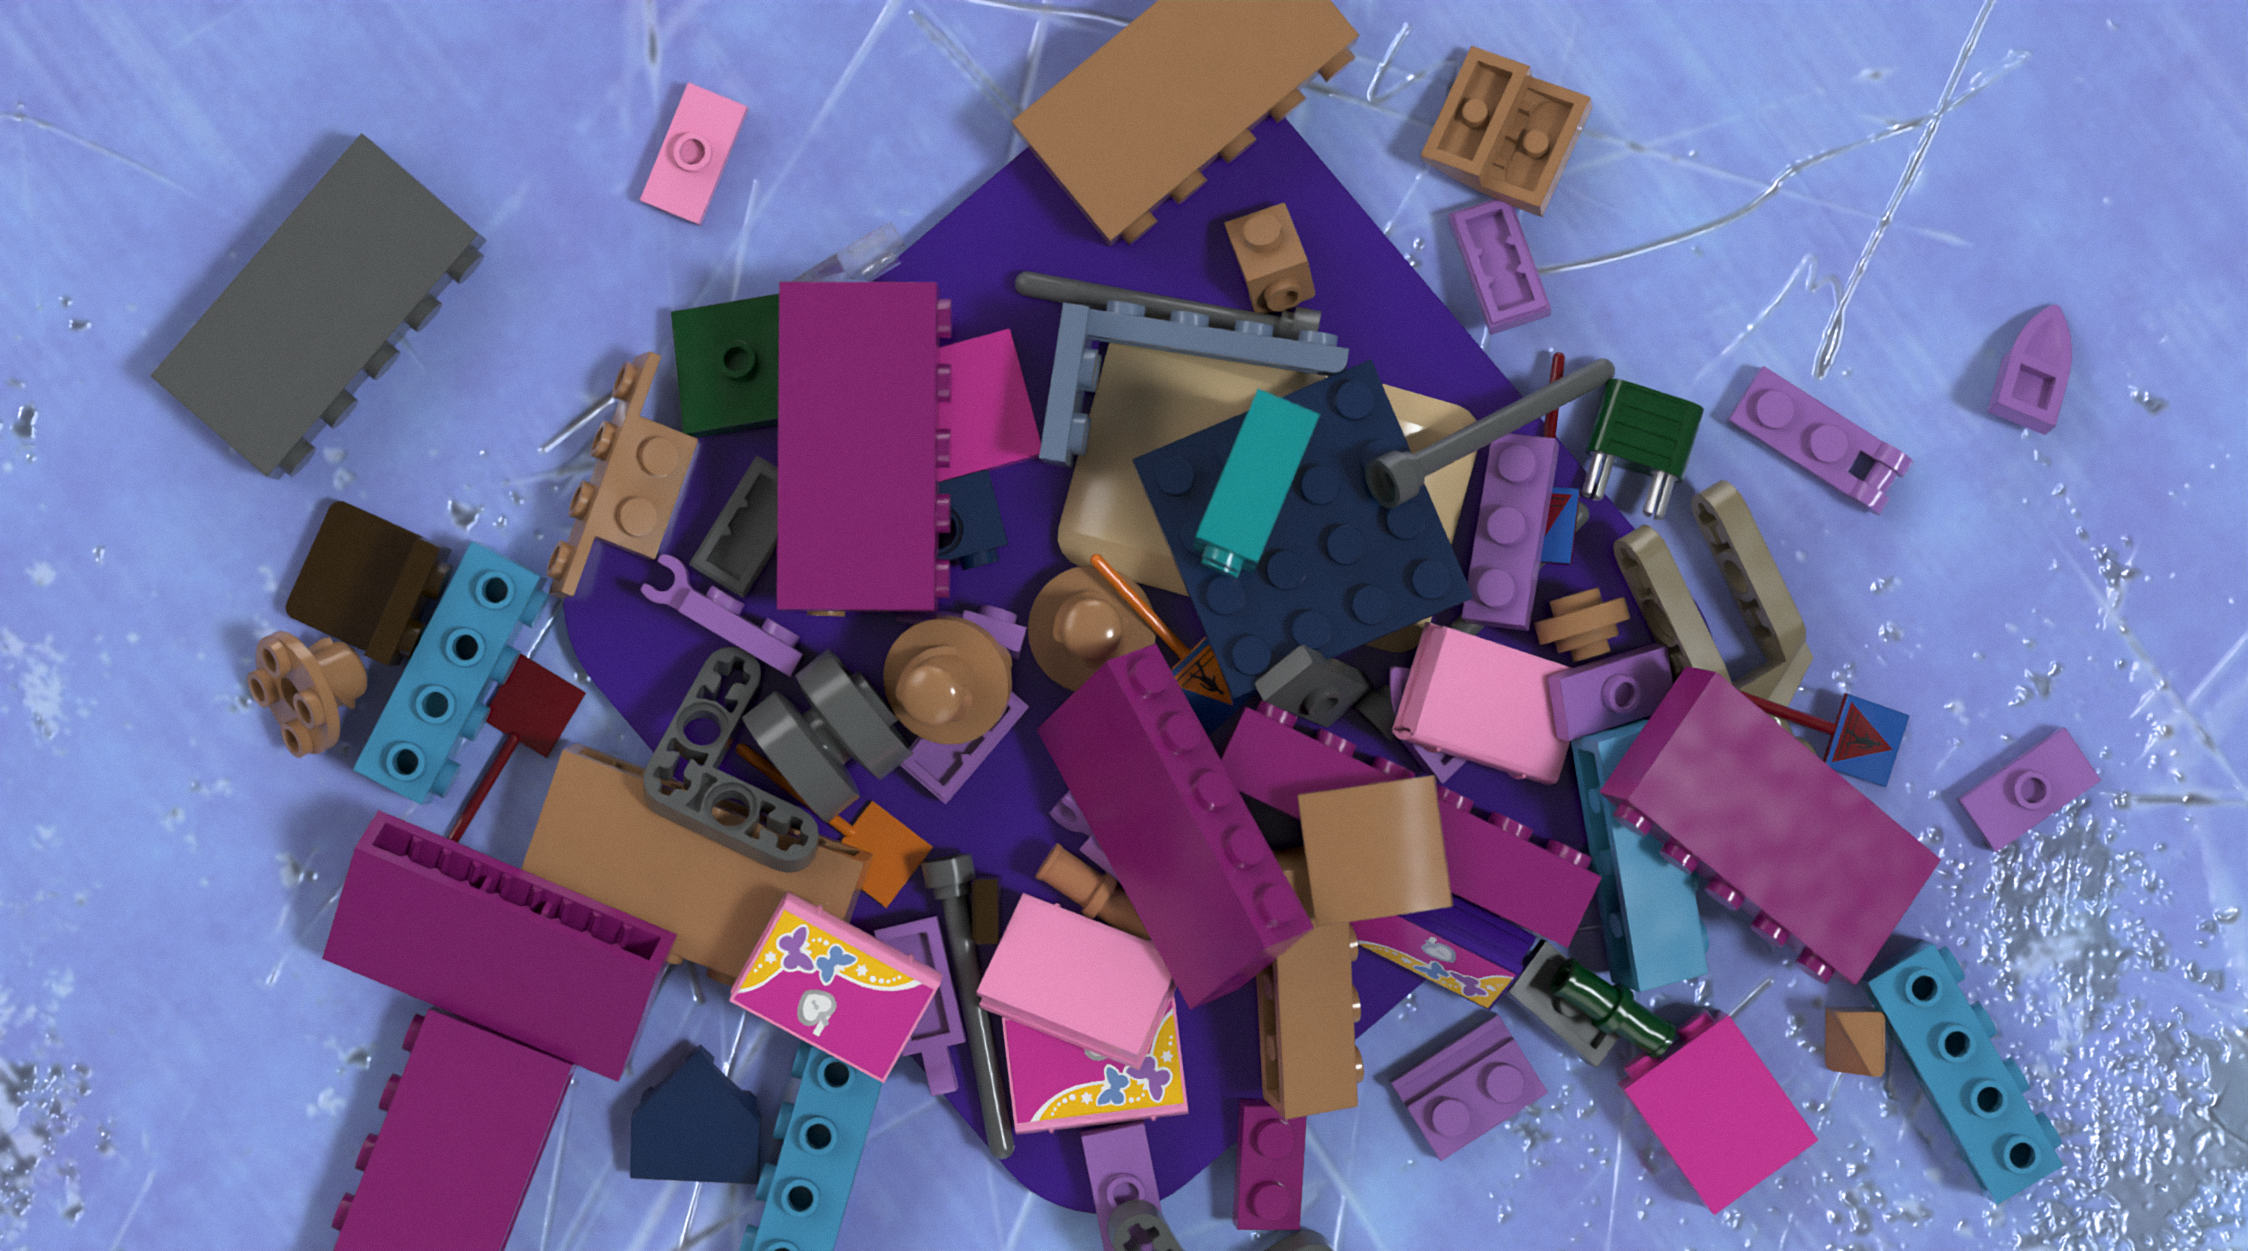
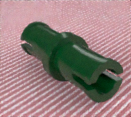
(1612, 1008)

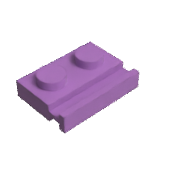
(1468, 1086)

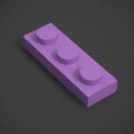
(1511, 531)

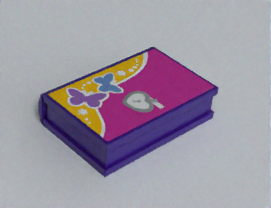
(1452, 947)

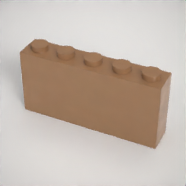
(1175, 98)
(618, 851)

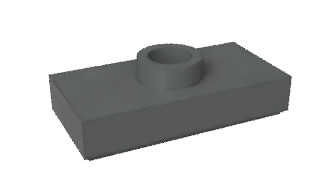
(743, 532)
(1313, 686)

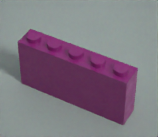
(862, 447)
(1174, 826)
(1768, 827)
(498, 945)
(454, 1141)

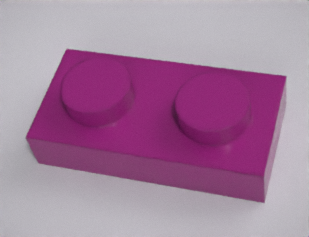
(1268, 1168)

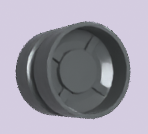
(842, 724)

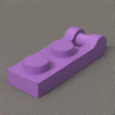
(1817, 439)

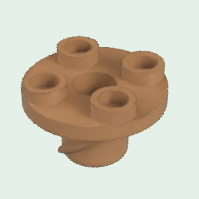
(1083, 624)
(948, 679)
(306, 688)

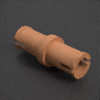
(1093, 891)

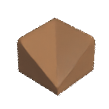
(1855, 1040)

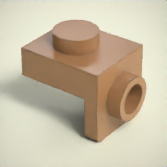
(1271, 259)

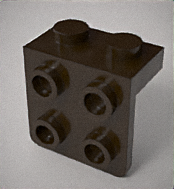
(369, 583)

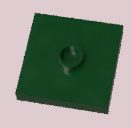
(728, 365)

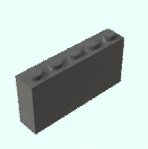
(320, 309)

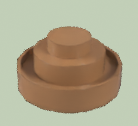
(1582, 623)

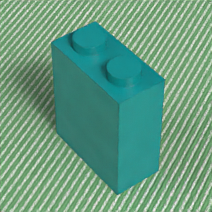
(1254, 484)

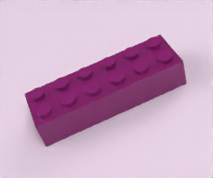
(1485, 860)

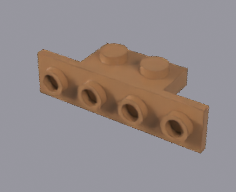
(631, 483)

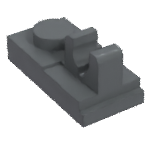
(1554, 1013)

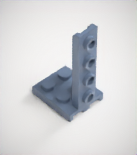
(1123, 323)

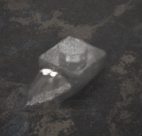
(868, 256)

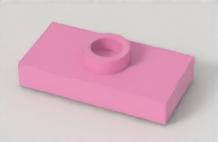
(694, 154)

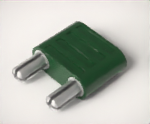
(1642, 434)

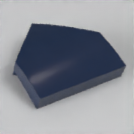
(696, 1127)

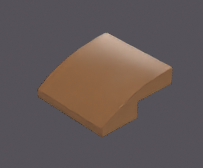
(1506, 131)
(1375, 850)

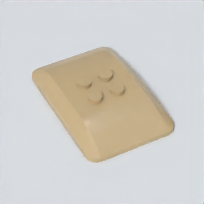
(1163, 396)

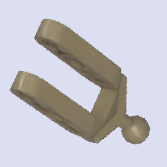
(1754, 587)

